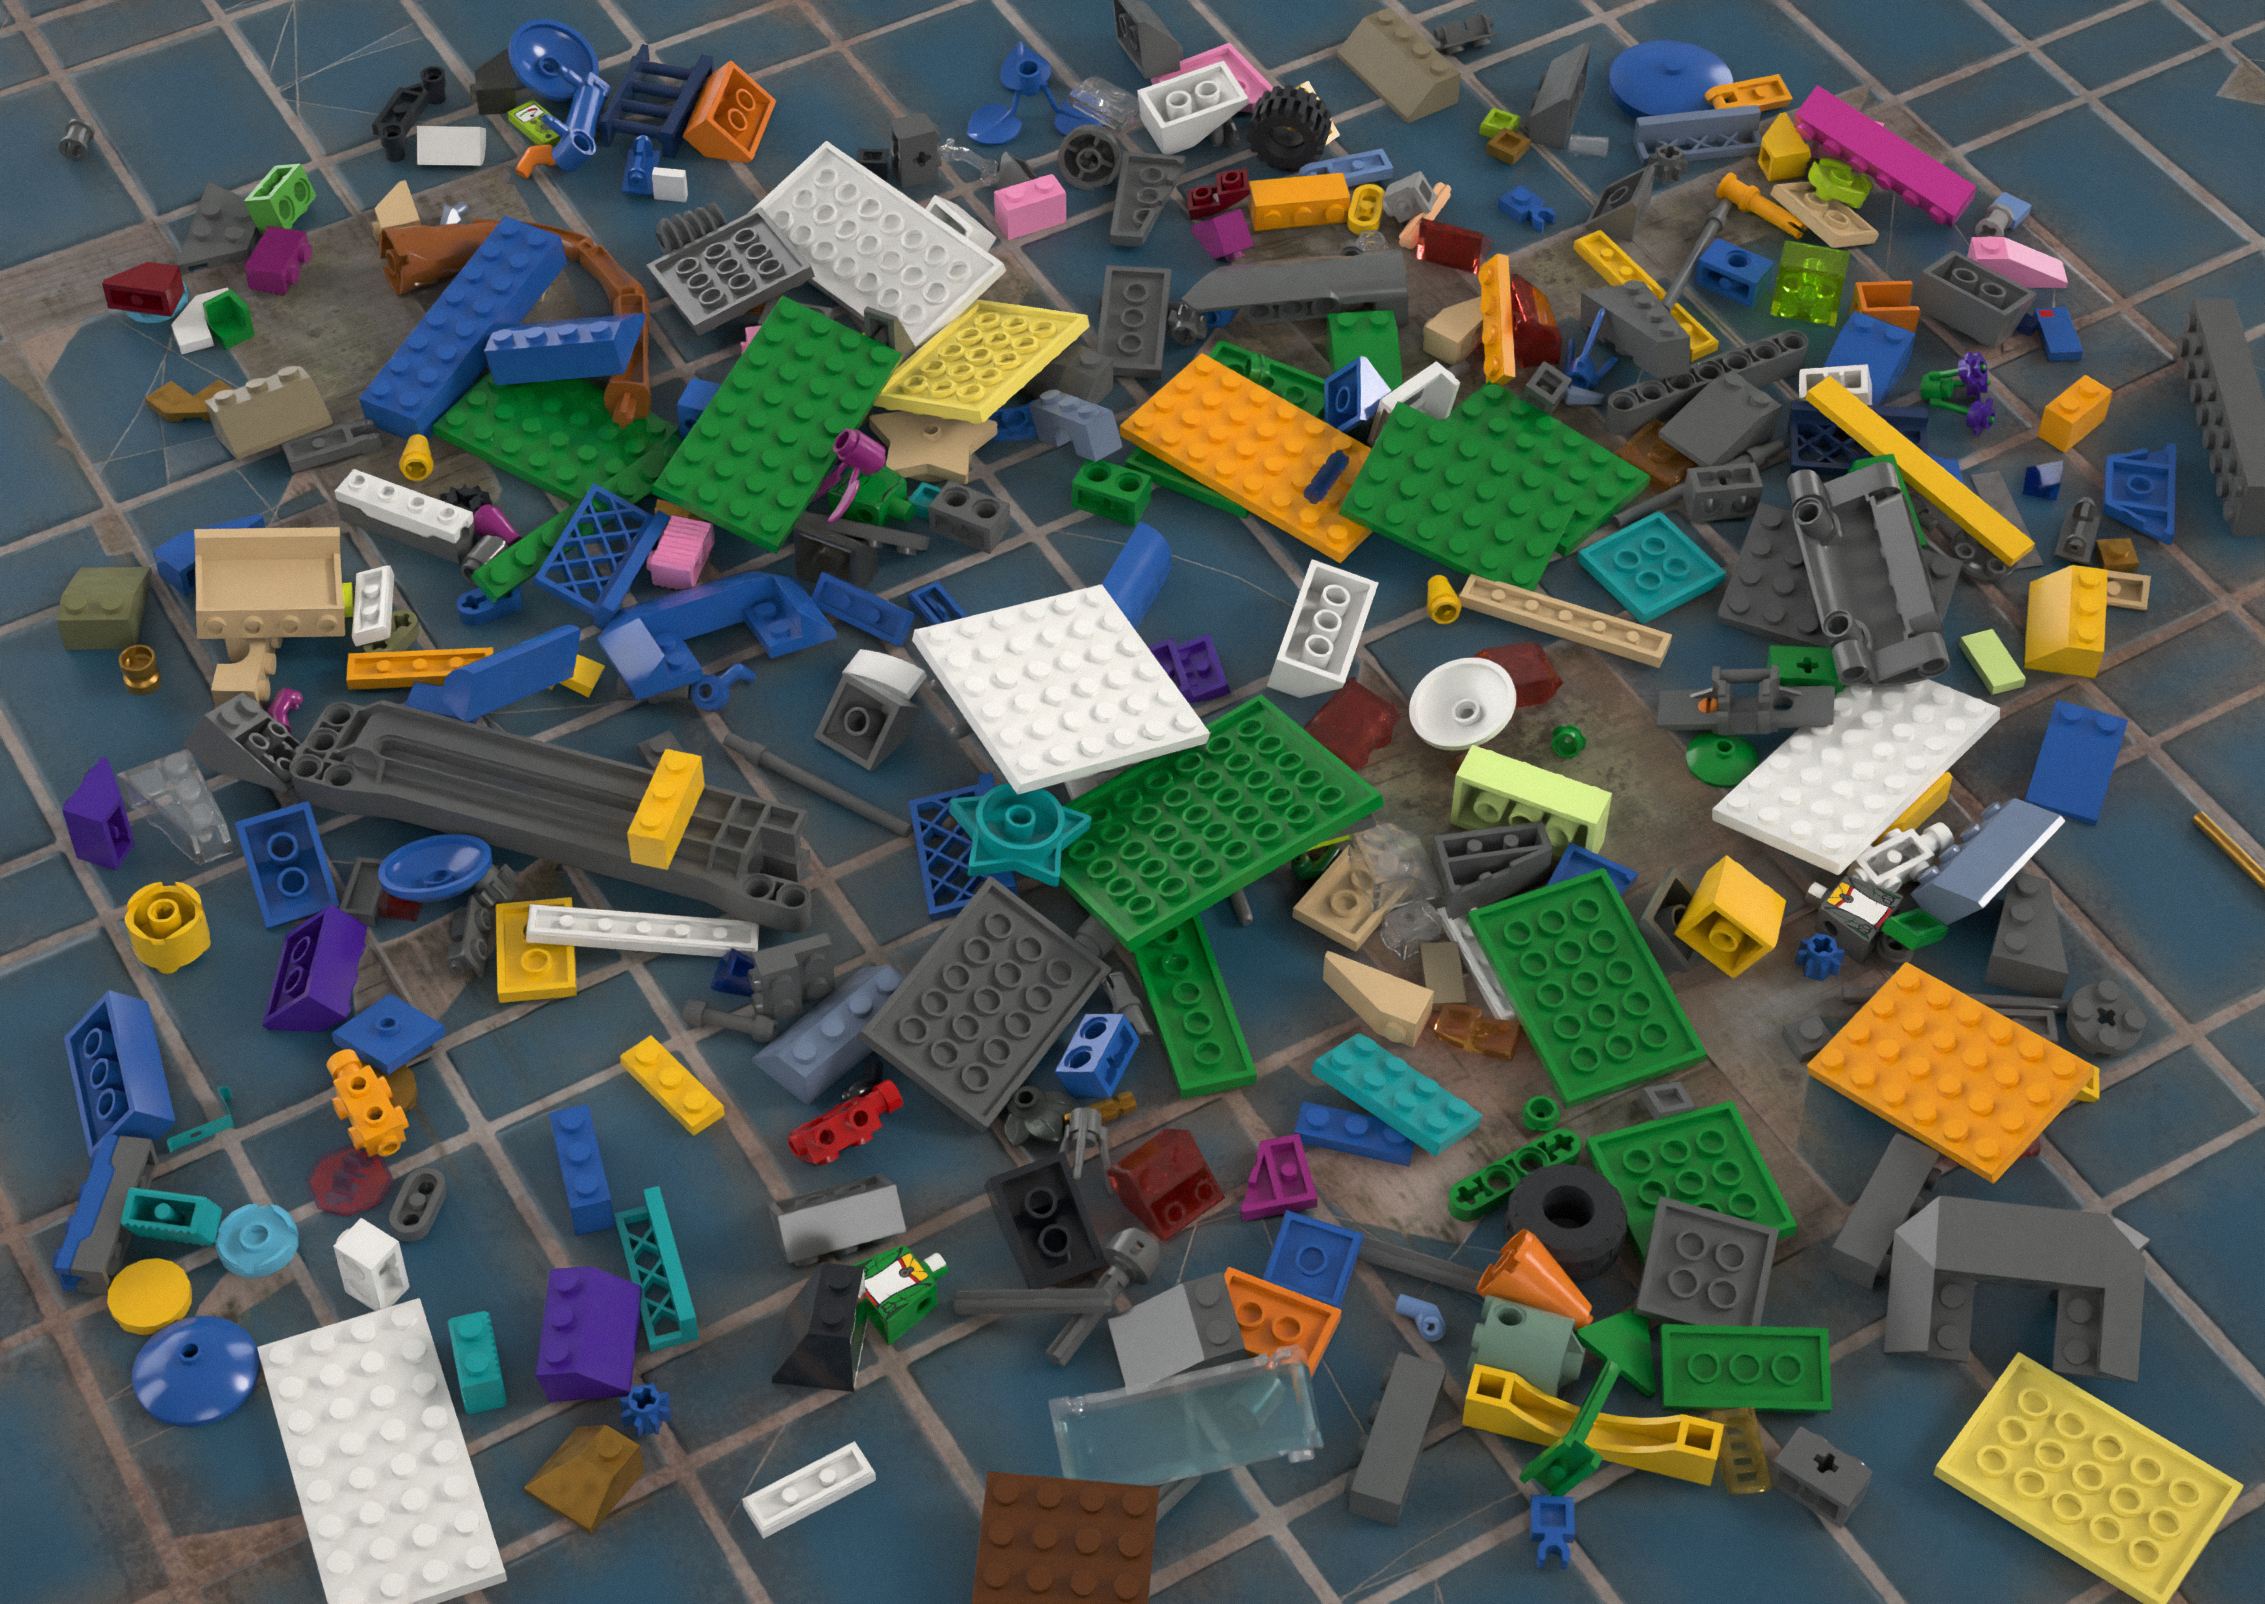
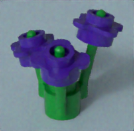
(1973, 375)

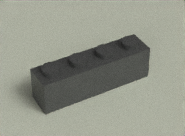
(1886, 1203)
(1396, 1439)

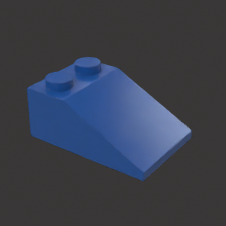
(1874, 343)
(2076, 761)
(287, 864)

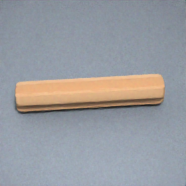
(1410, 234)

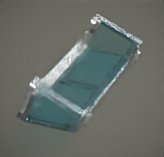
(1191, 1422)

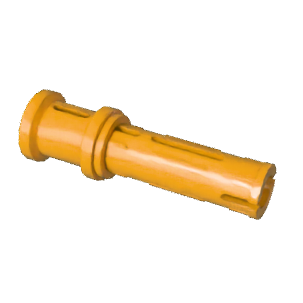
(1749, 199)

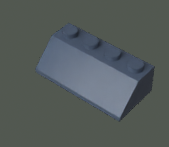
(1984, 859)
(826, 1040)

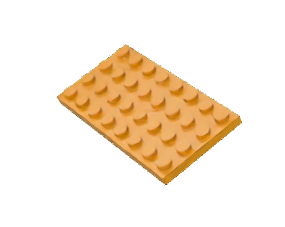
(1252, 451)

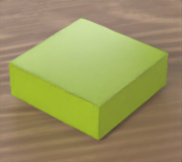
(1497, 120)

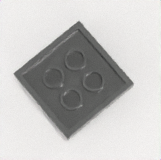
(1704, 1267)

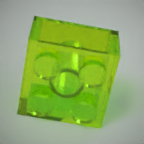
(1810, 283)

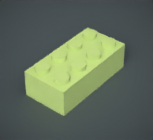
(1509, 792)

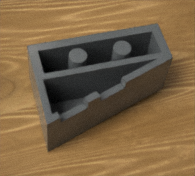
(1489, 864)

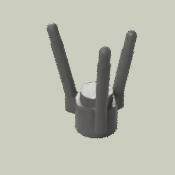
(1084, 1132)

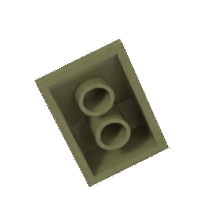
(103, 608)

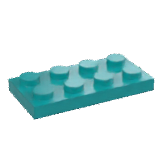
(1397, 1094)

